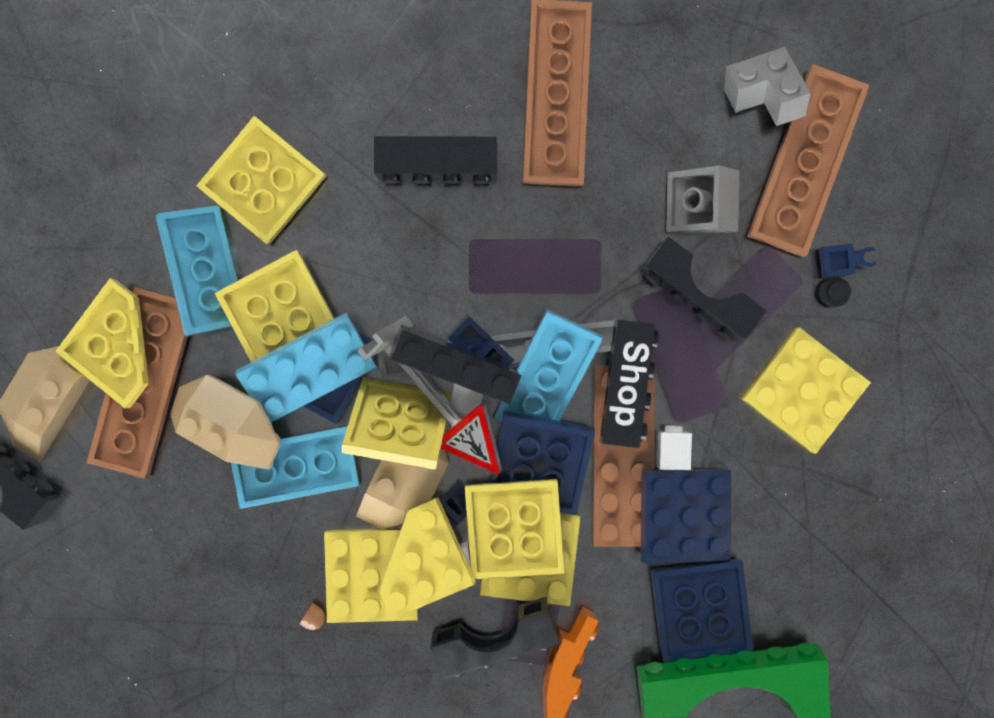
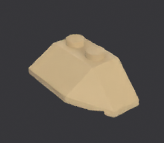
(40, 400)
(225, 422)
(399, 489)

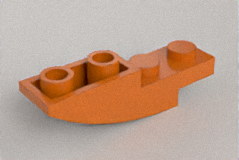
(560, 677)

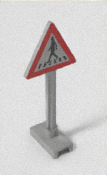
(470, 435)

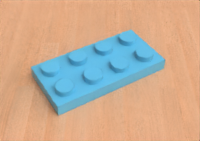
(197, 265)
(306, 368)
(551, 368)
(301, 468)

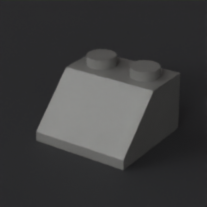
(703, 200)

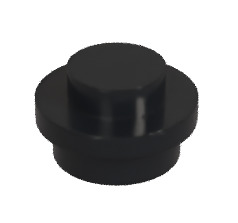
(835, 291)

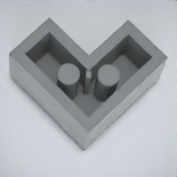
(771, 81)

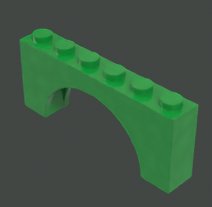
(793, 673)

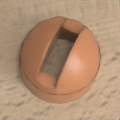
(313, 618)

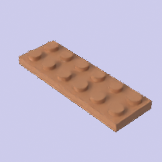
(557, 92)
(808, 162)
(129, 437)
(618, 475)

